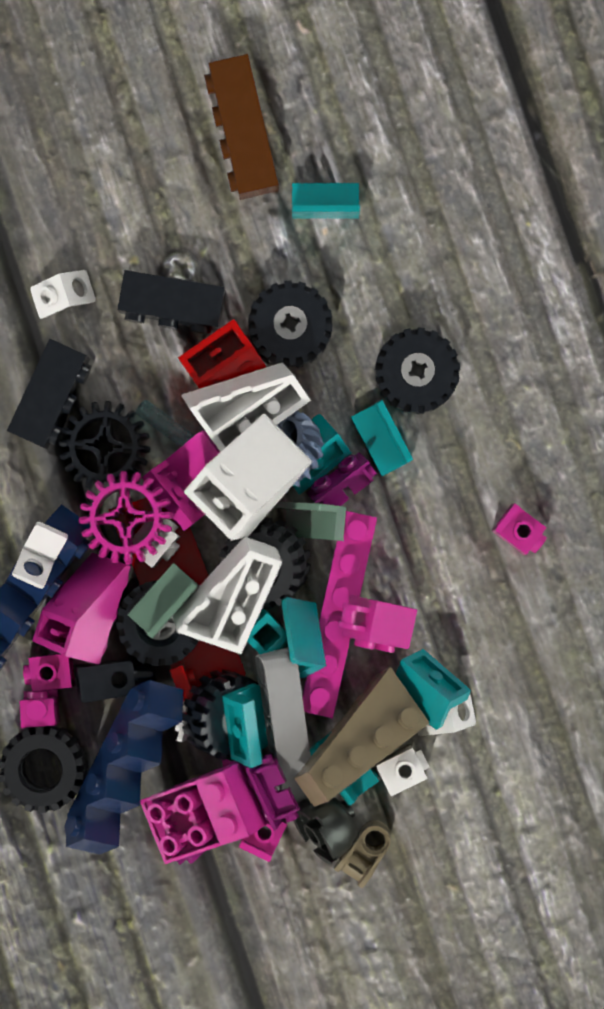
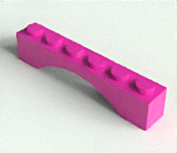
(344, 580)

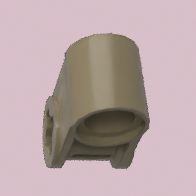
(362, 857)

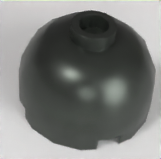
(328, 827)

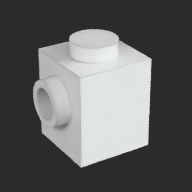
(164, 551)
(403, 769)

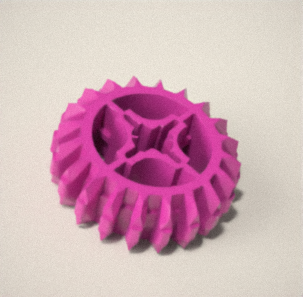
(127, 535)

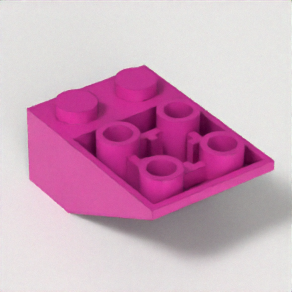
(83, 610)
(203, 813)

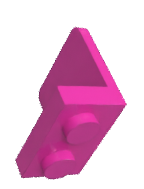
(178, 473)

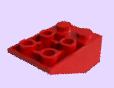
(221, 357)

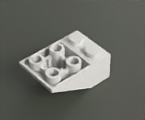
(248, 478)

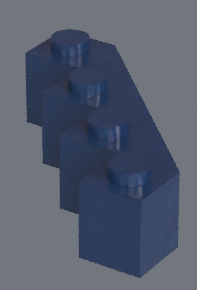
(22, 600)
(115, 775)

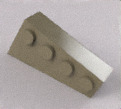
(367, 734)

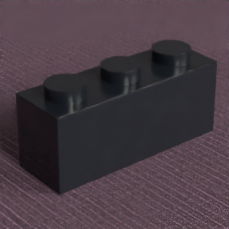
(171, 302)
(50, 394)

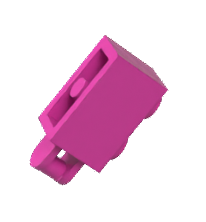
(377, 624)

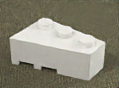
(235, 404)
(231, 596)

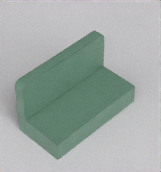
(315, 520)
(163, 600)

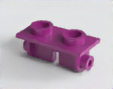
(351, 472)
(274, 804)

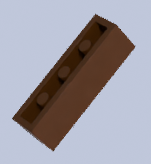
(243, 127)

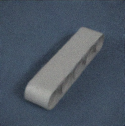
(284, 715)

